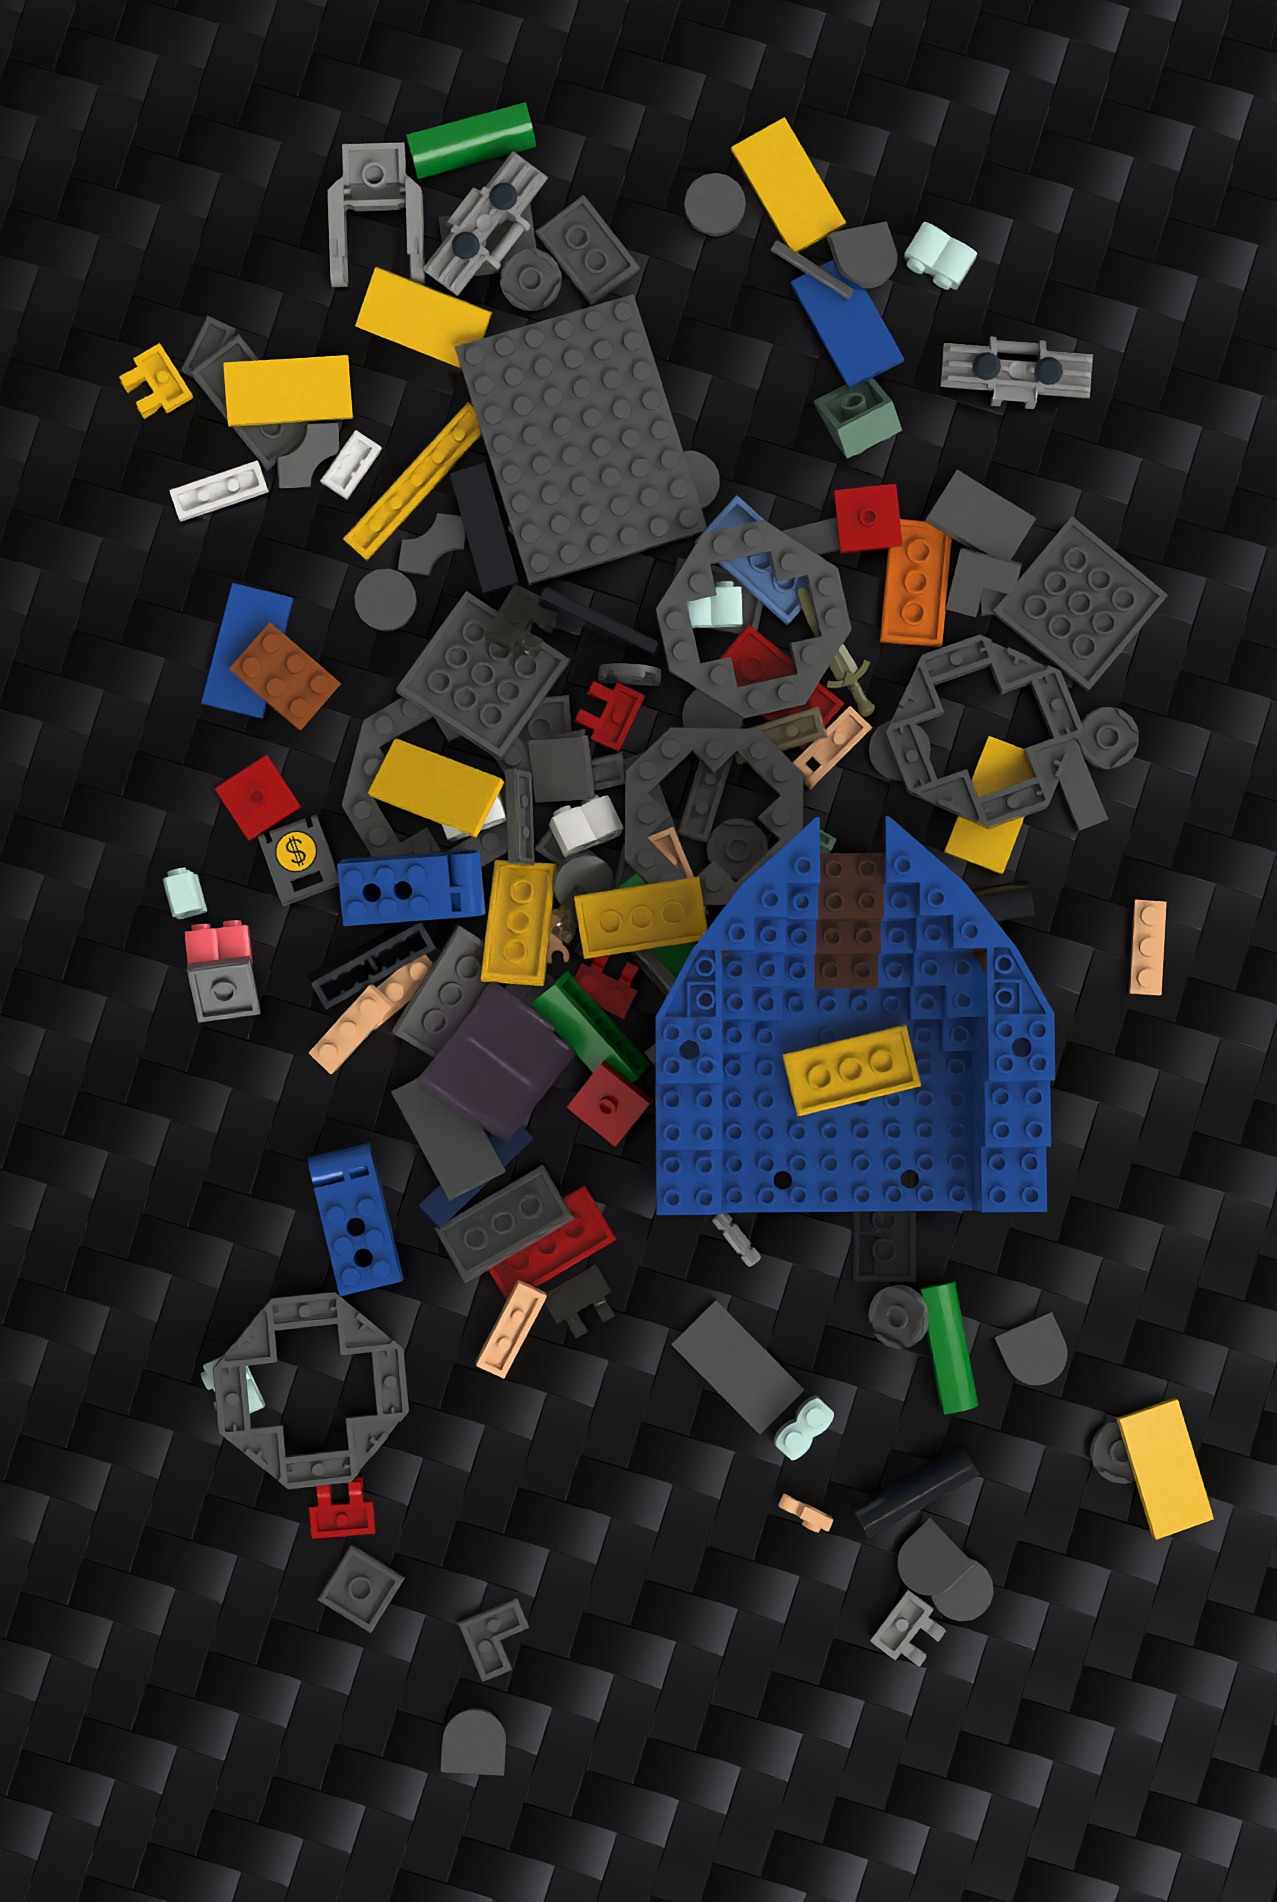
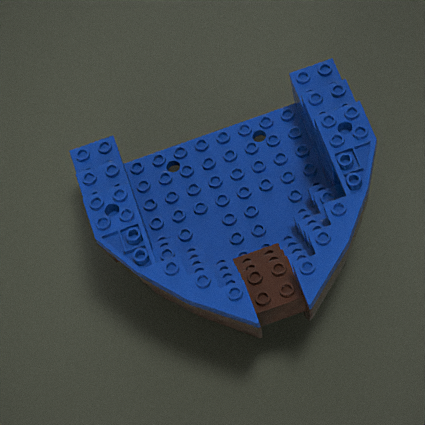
(830, 954)

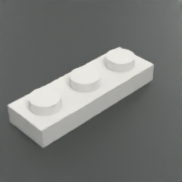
(219, 491)

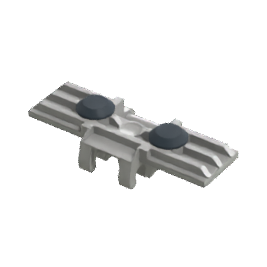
(476, 218)
(1011, 380)

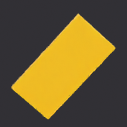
(788, 186)
(420, 316)
(288, 390)
(997, 768)
(436, 787)
(641, 917)
(518, 923)
(851, 1070)
(1165, 1468)

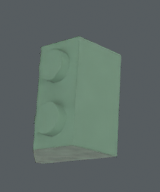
(858, 416)

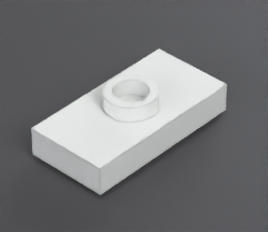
(351, 464)

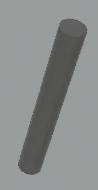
(812, 270)

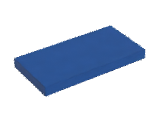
(848, 328)
(244, 618)

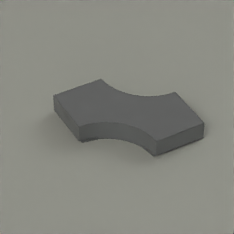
(317, 444)
(421, 553)

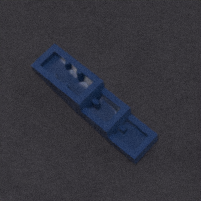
(437, 1205)

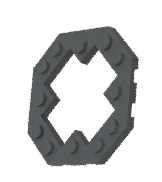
(788, 561)
(714, 749)
(956, 791)
(367, 816)
(363, 1432)

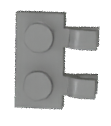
(901, 1626)

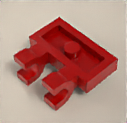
(617, 716)
(605, 991)
(342, 1518)

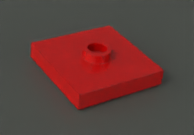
(868, 518)
(258, 798)
(609, 1103)

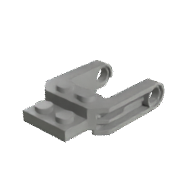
(374, 181)

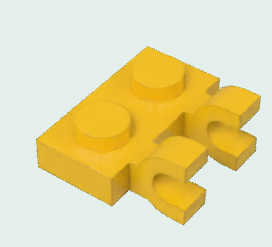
(162, 377)

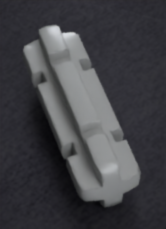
(737, 1239)

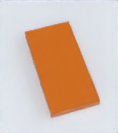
(916, 587)

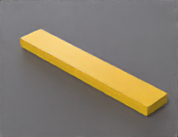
(415, 483)

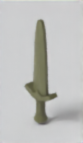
(842, 665)

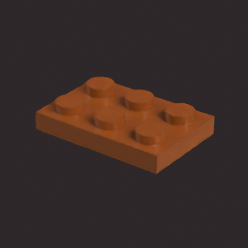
(284, 676)

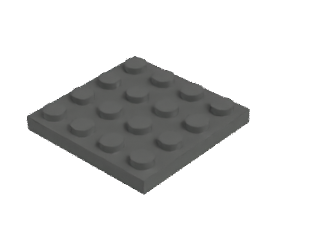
(1080, 603)
(478, 684)

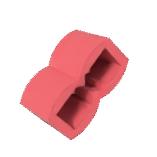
(219, 943)

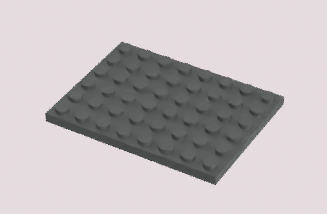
(581, 439)

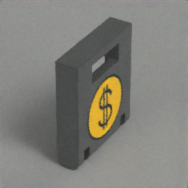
(296, 854)

